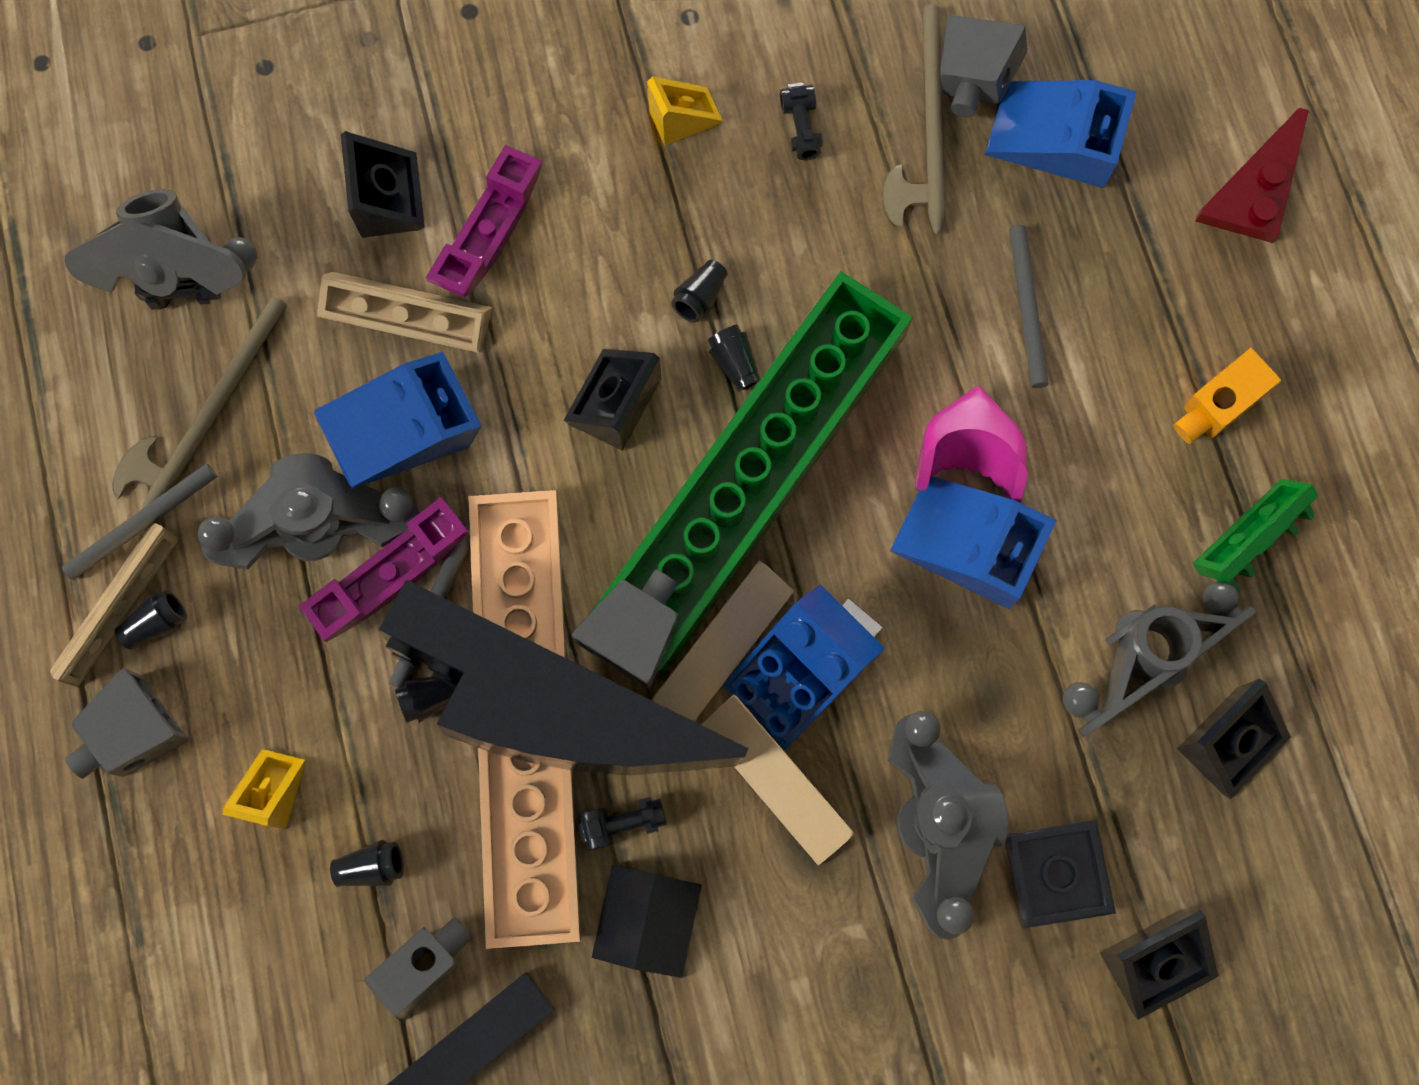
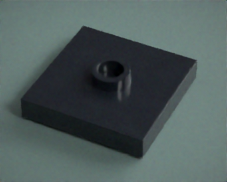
(1059, 874)

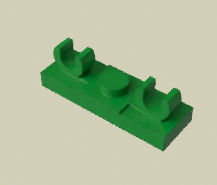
(1257, 531)

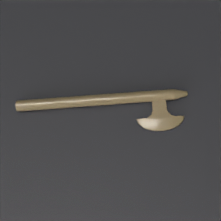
(900, 196)
(137, 464)

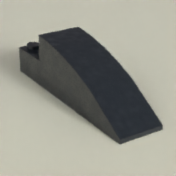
(539, 704)

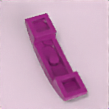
(490, 224)
(381, 577)

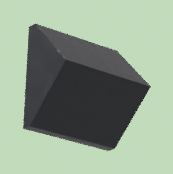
(381, 186)
(615, 395)
(1237, 738)
(646, 921)
(1162, 961)

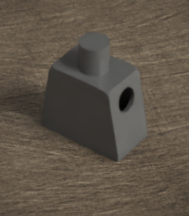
(979, 61)
(632, 628)
(123, 728)
(401, 984)

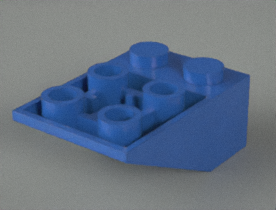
(1063, 127)
(399, 421)
(974, 539)
(803, 665)

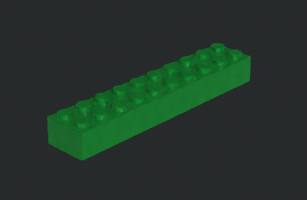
(766, 452)

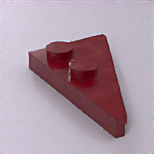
(1258, 192)

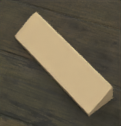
(403, 311)
(114, 605)
(724, 643)
(781, 783)

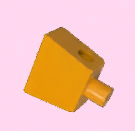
(1233, 390)

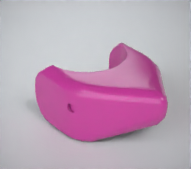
(976, 437)

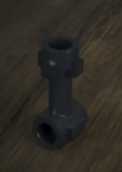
(798, 101)
(186, 289)
(597, 828)

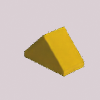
(680, 109)
(267, 790)

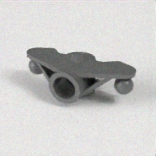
(157, 247)
(307, 512)
(1135, 658)
(947, 821)

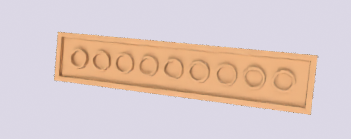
(524, 805)

